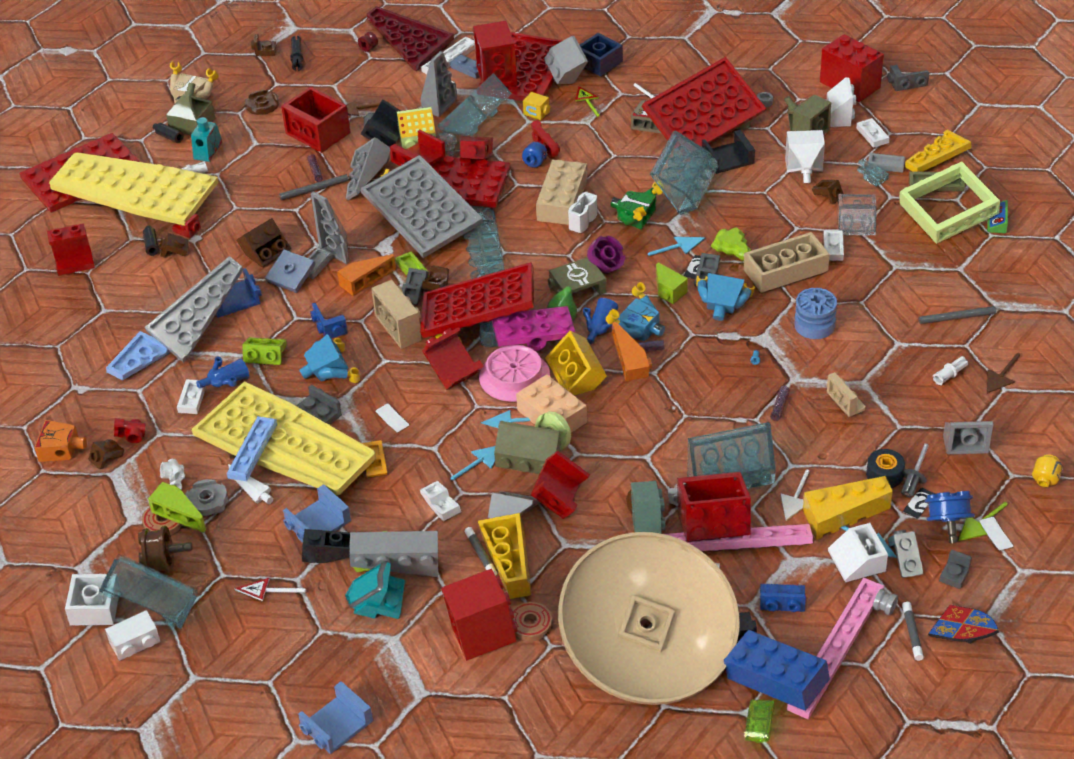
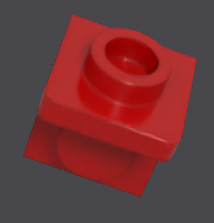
(190, 228)

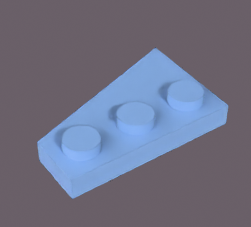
(136, 355)

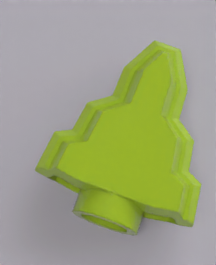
(731, 242)

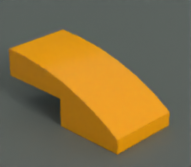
(378, 466)

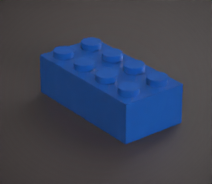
(777, 669)

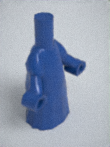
(598, 323)
(225, 375)

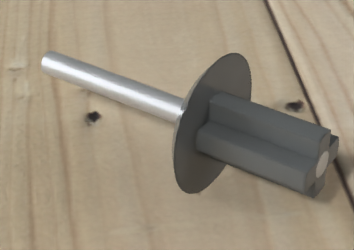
(914, 477)

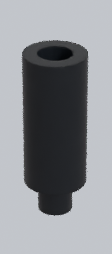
(168, 132)
(150, 241)

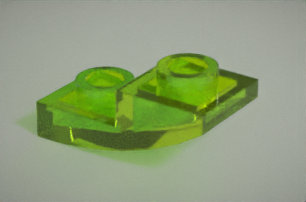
(759, 720)

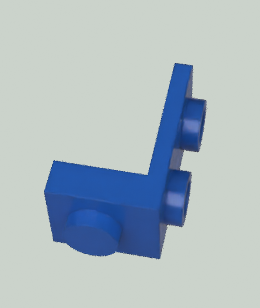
(333, 327)

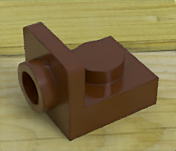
(263, 48)
(828, 188)

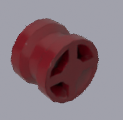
(368, 41)

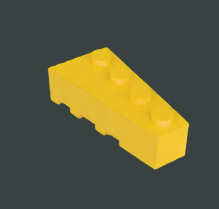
(845, 504)

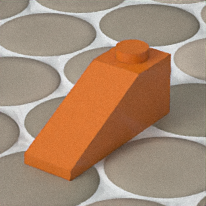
(364, 273)
(631, 355)

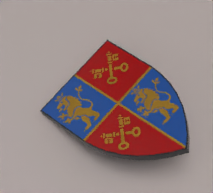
(963, 625)

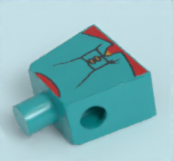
(205, 140)

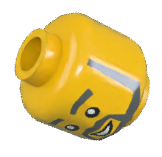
(1047, 470)

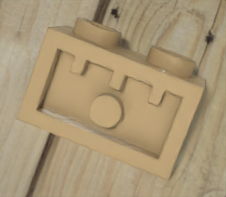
(844, 395)

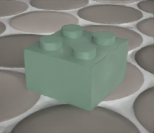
(647, 507)

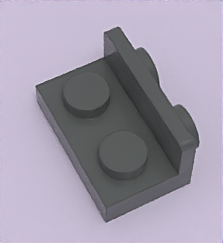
(321, 405)

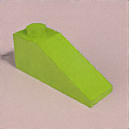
(174, 505)

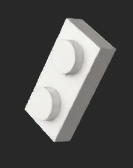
(872, 132)
(834, 244)
(190, 398)

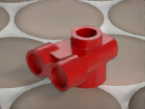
(132, 429)

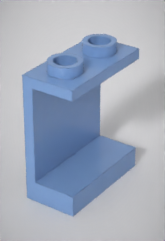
(325, 514)
(337, 720)

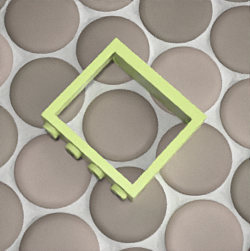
(960, 222)

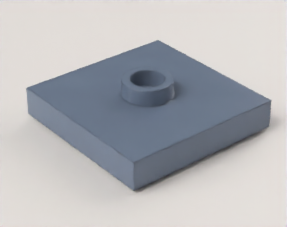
(290, 271)

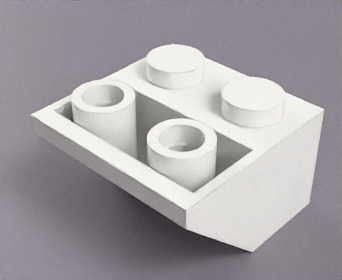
(842, 102)
(859, 553)

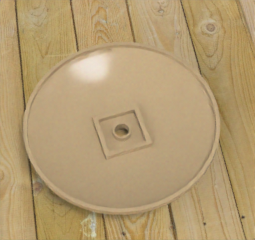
(657, 581)

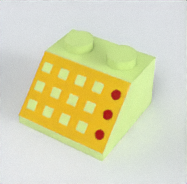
(412, 121)

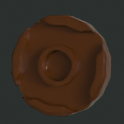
(261, 102)

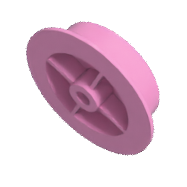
(510, 371)

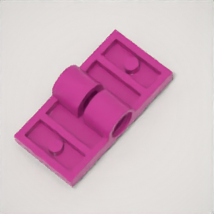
(533, 327)

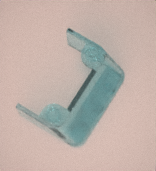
(476, 108)
(149, 589)

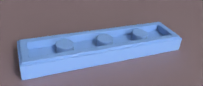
(252, 448)

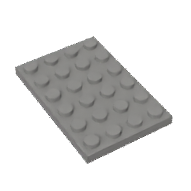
(421, 206)

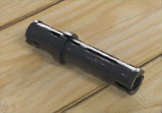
(296, 56)

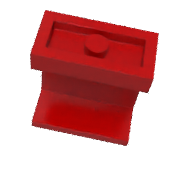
(428, 147)
(71, 249)
(450, 358)
(559, 484)

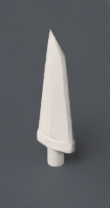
(256, 490)

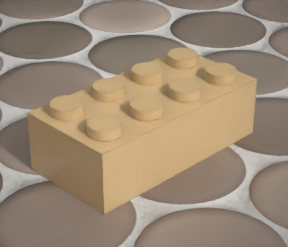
(560, 190)
(786, 262)

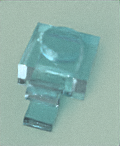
(874, 174)

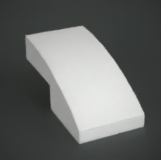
(438, 499)

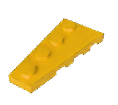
(940, 151)

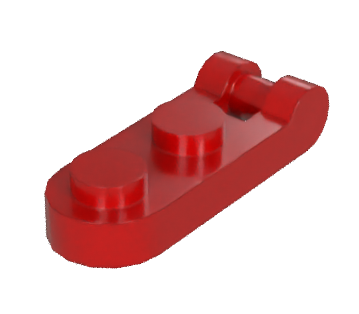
(539, 135)

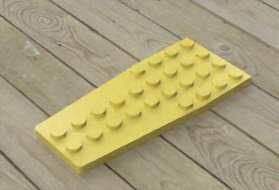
(135, 186)
(298, 446)

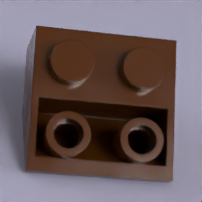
(263, 243)

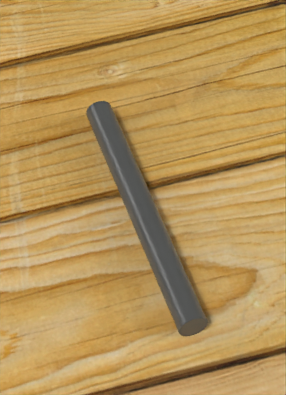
(312, 187)
(957, 315)

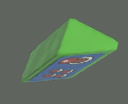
(999, 222)

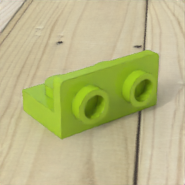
(263, 350)

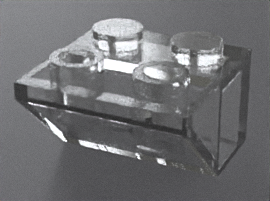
(856, 214)

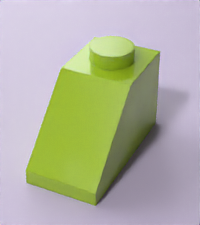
(670, 284)

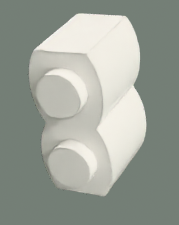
(582, 212)

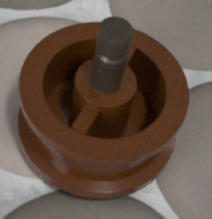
(159, 550)

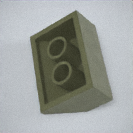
(524, 446)

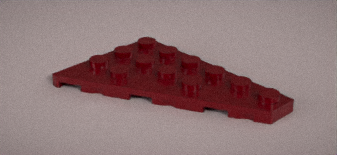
(410, 38)

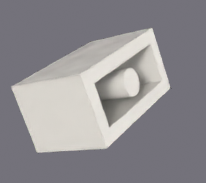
(132, 635)

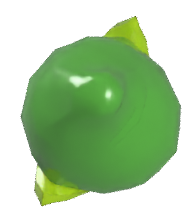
(562, 299)

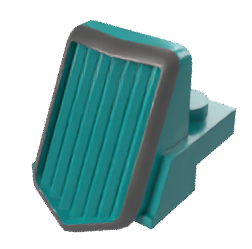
(376, 593)

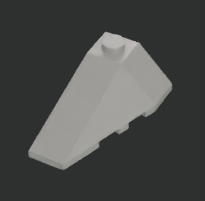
(439, 89)
(365, 164)
(329, 228)

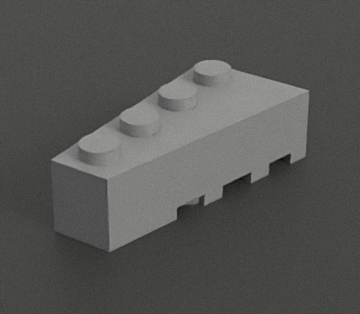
(406, 551)

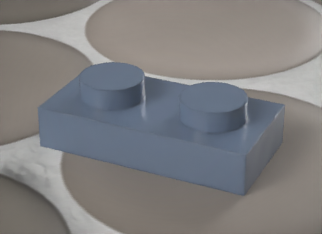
(465, 65)

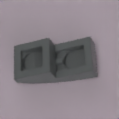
(708, 264)
(413, 285)

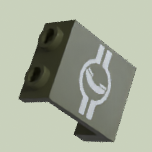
(578, 276)

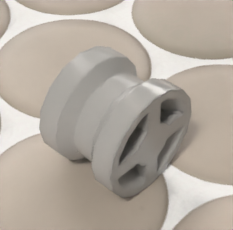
(885, 602)

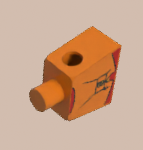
(58, 442)

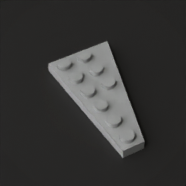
(189, 316)

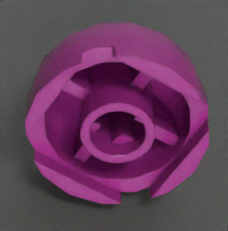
(606, 254)

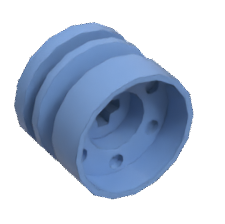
(815, 313)

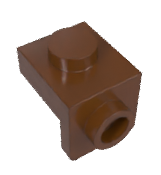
(173, 244)
(437, 279)
(104, 450)

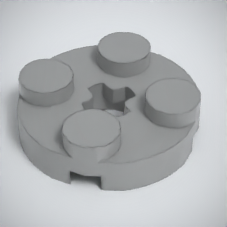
(217, 497)

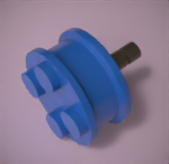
(950, 508)

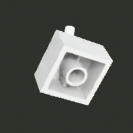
(805, 152)

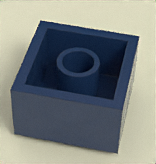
(601, 54)

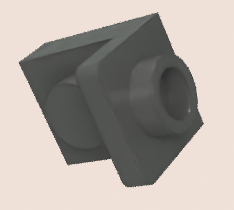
(956, 569)

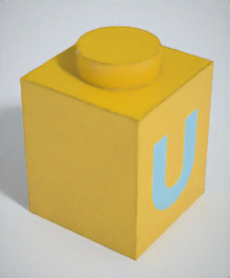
(536, 106)

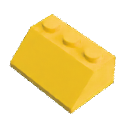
(575, 364)

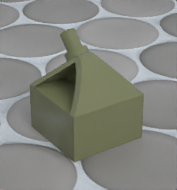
(188, 109)
(809, 115)

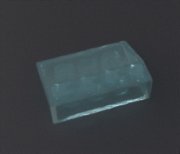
(684, 172)
(735, 450)

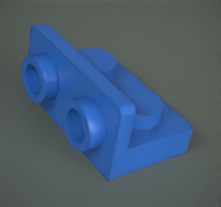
(782, 597)

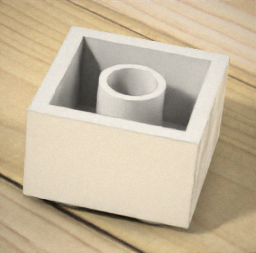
(88, 605)

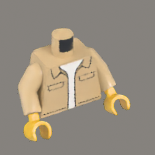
(180, 83)

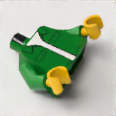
(636, 207)

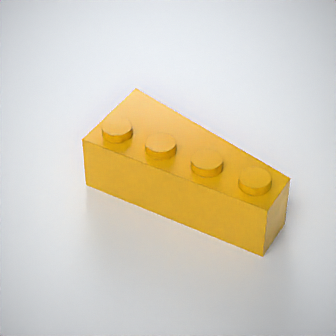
(507, 548)

